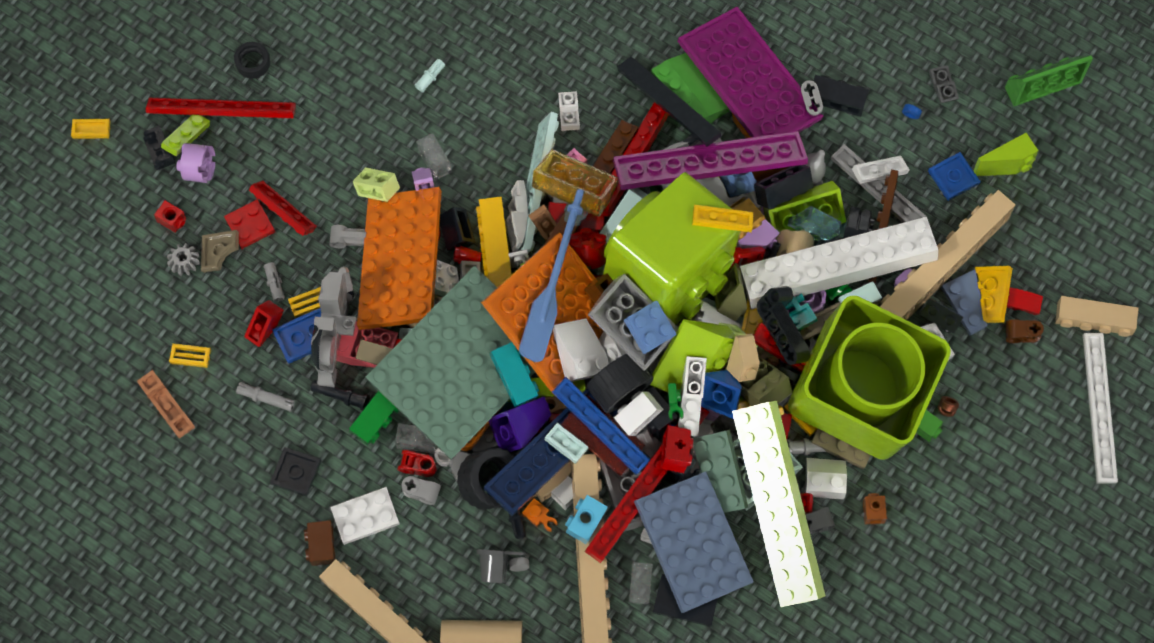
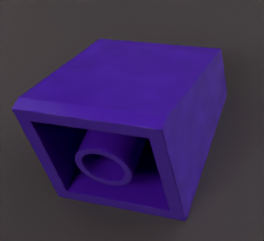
(518, 425)

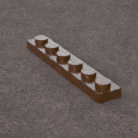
(887, 200)

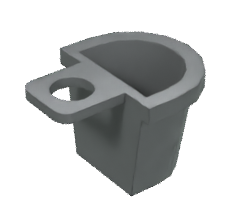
(494, 564)

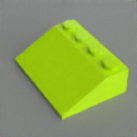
(693, 340)

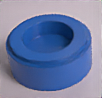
(911, 111)

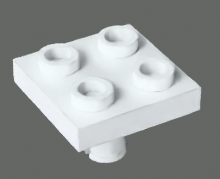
(445, 278)

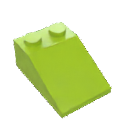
(1009, 158)

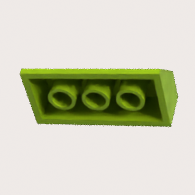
(823, 197)

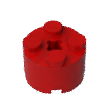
(589, 247)

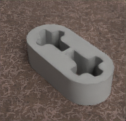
(816, 96)

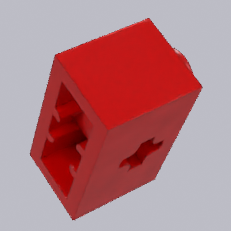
(676, 449)

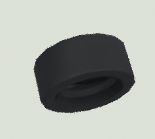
(249, 47)

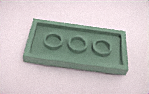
(718, 459)

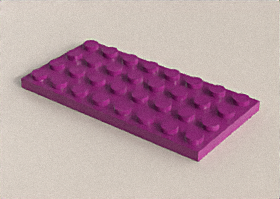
(748, 76)

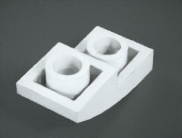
(569, 111)
(518, 257)

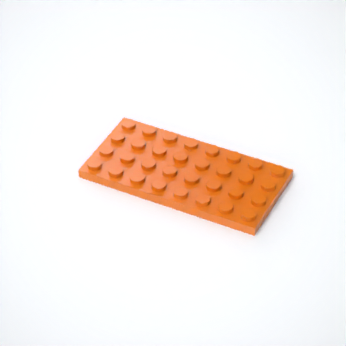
(399, 259)

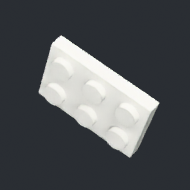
(365, 515)

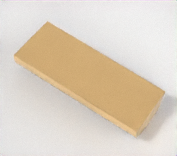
(481, 631)

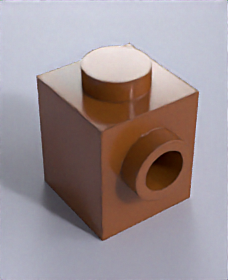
(874, 509)

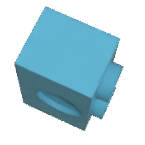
(581, 530)

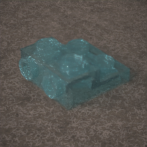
(817, 223)

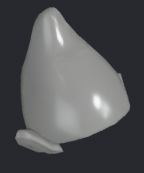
(817, 166)

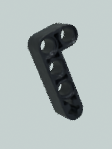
(781, 326)

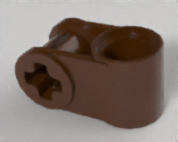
(1021, 331)

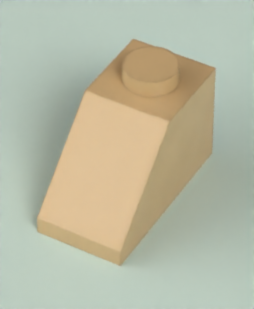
(744, 358)

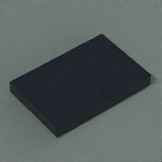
(667, 606)

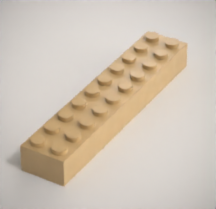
(951, 256)

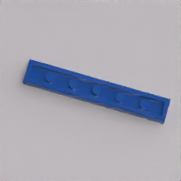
(601, 425)

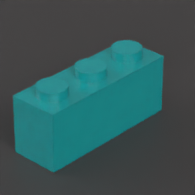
(514, 374)

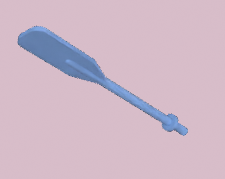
(544, 307)

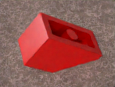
(263, 321)

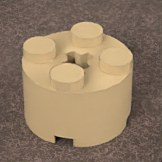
(794, 241)

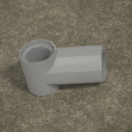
(342, 236)
(651, 443)

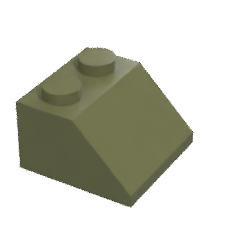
(731, 298)

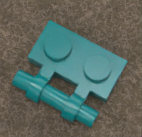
(802, 315)

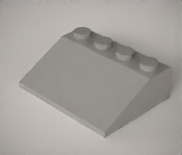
(617, 303)

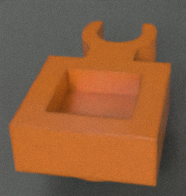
(537, 514)

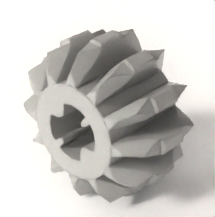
(186, 265)

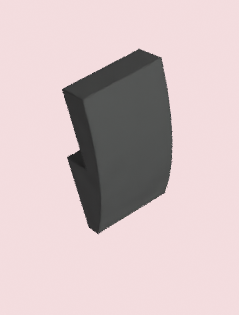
(943, 84)

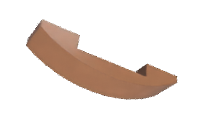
(165, 404)

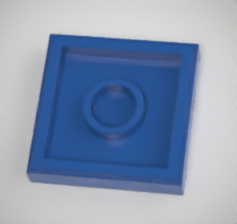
(954, 176)

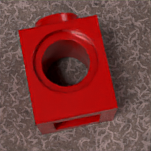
(165, 211)

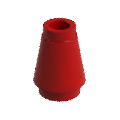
(465, 254)

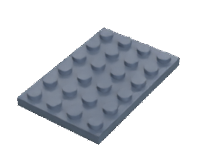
(693, 542)

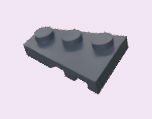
(965, 300)

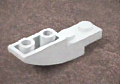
(692, 393)

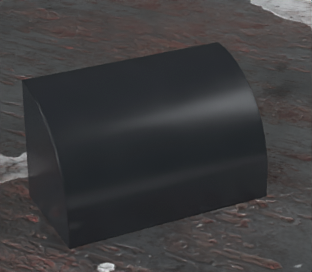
(456, 228)

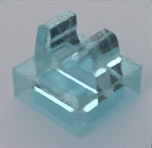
(579, 217)

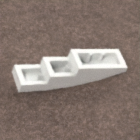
(517, 219)

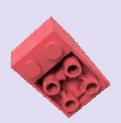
(349, 344)

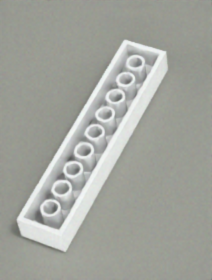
(842, 261)

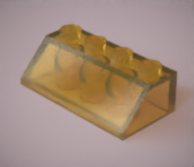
(563, 175)

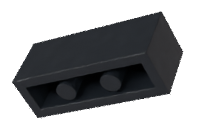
(840, 95)
(783, 186)

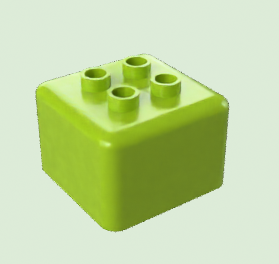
(670, 255)
(869, 378)

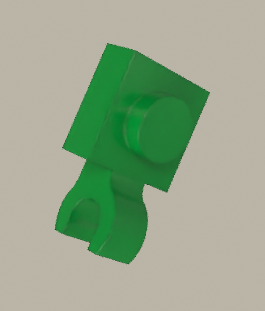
(674, 397)

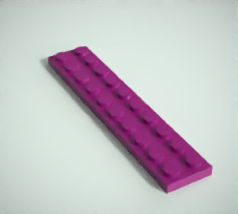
(711, 161)

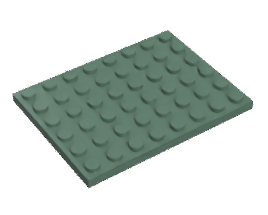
(444, 369)

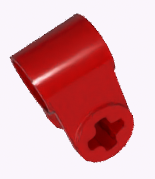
(413, 462)

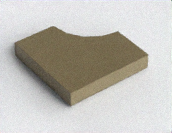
(216, 248)

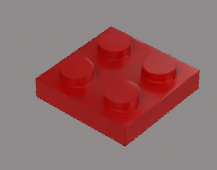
(250, 223)

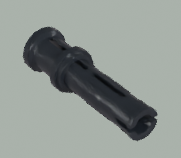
(349, 396)

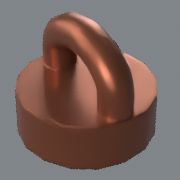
(948, 404)

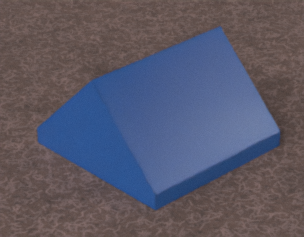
(721, 392)

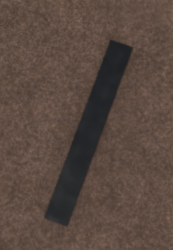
(669, 101)

